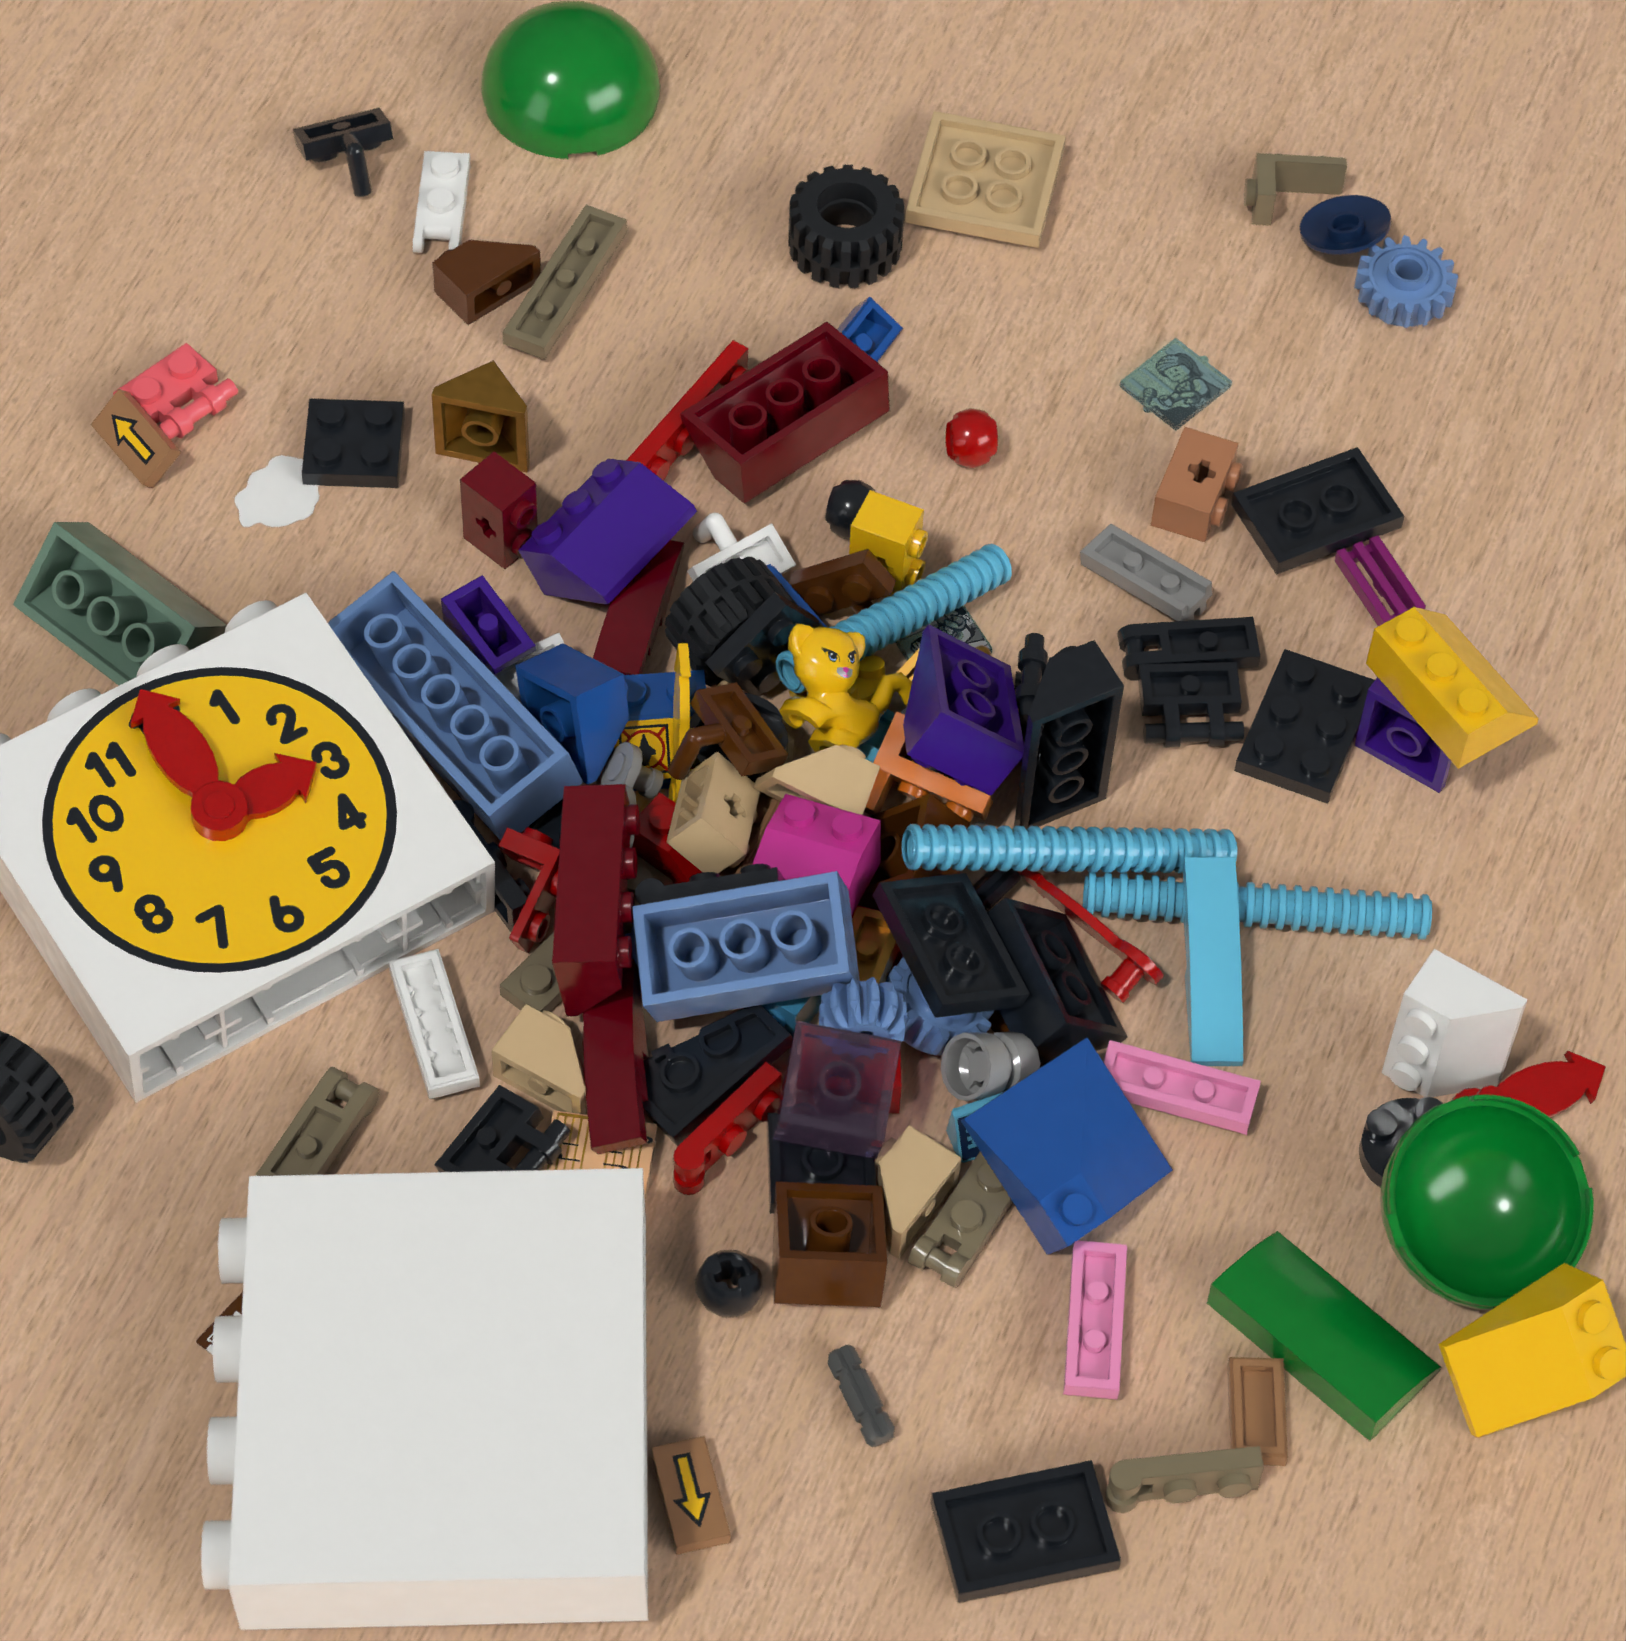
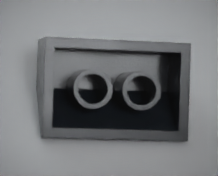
(1063, 987)

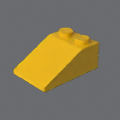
(1537, 1352)

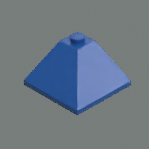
(1067, 1147)

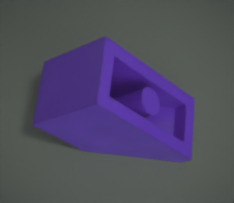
(486, 625)

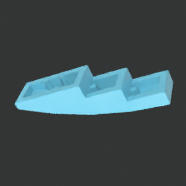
(1213, 961)

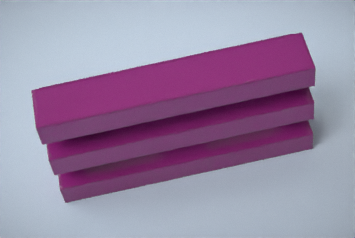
(1386, 577)

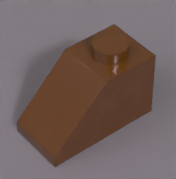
(484, 276)

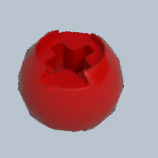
(971, 438)

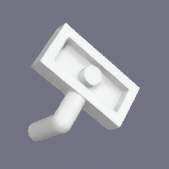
(761, 545)

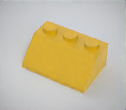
(1447, 685)

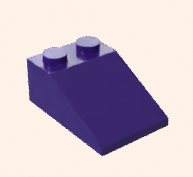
(962, 713)

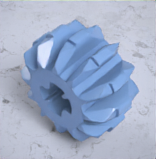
(865, 1009)

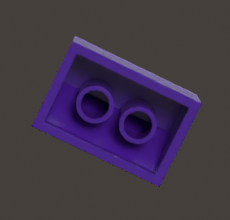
(605, 532)

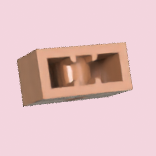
(1195, 485)

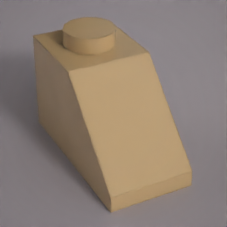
(829, 777)
(541, 1060)
(914, 1182)

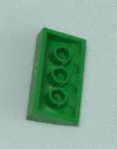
(1321, 1334)

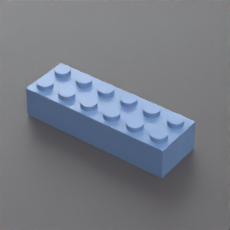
(454, 708)

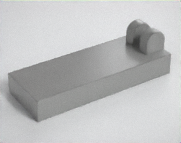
(1147, 574)

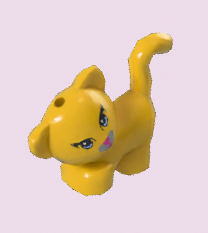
(827, 667)

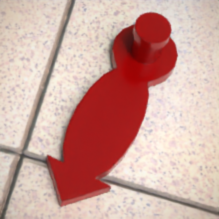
(1134, 963)
(1549, 1085)

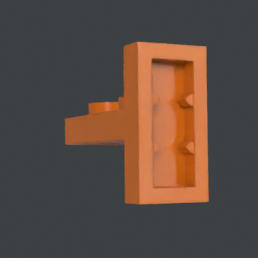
(919, 781)

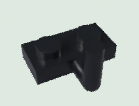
(349, 135)

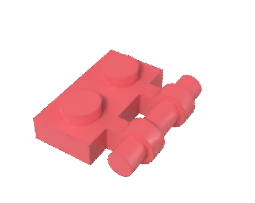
(174, 383)

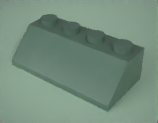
(108, 602)

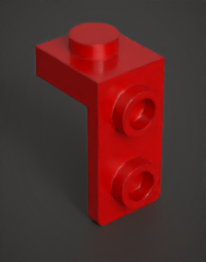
(534, 851)

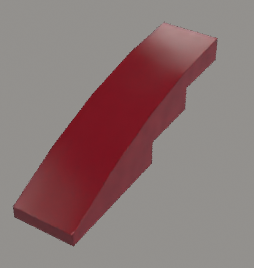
(638, 612)
(615, 1067)

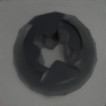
(844, 505)
(741, 1271)

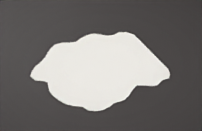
(276, 495)

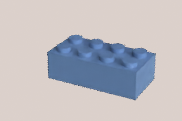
(745, 946)

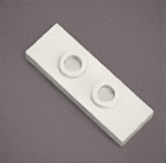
(434, 1024)

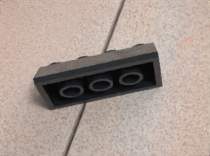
(1069, 736)

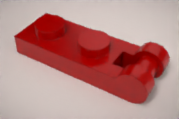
(726, 1128)

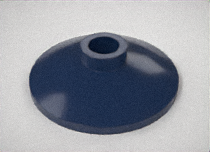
(1345, 224)

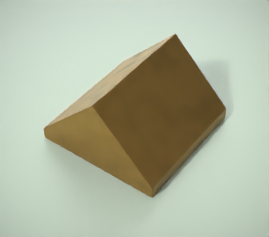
(480, 416)

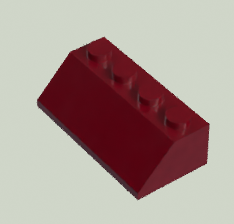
(787, 411)
(593, 894)

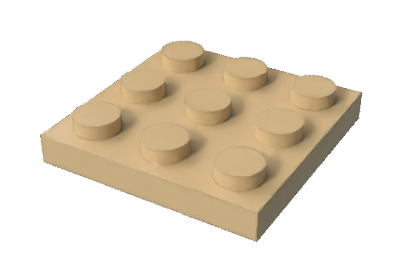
(985, 179)

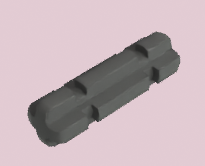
(861, 1395)

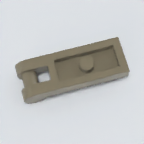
(321, 1127)
(963, 1224)
(1183, 1477)

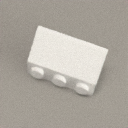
(1452, 1030)

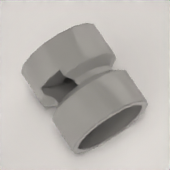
(987, 1063)

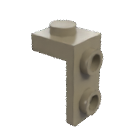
(1290, 174)

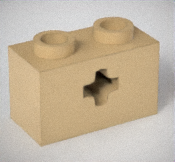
(714, 815)

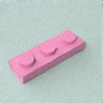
(1183, 1087)
(1095, 1320)

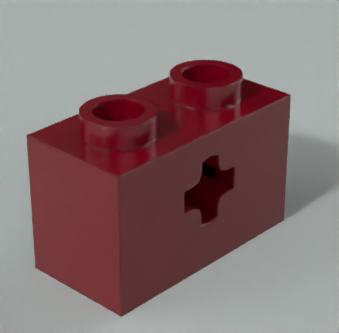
(498, 509)

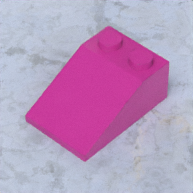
(820, 839)

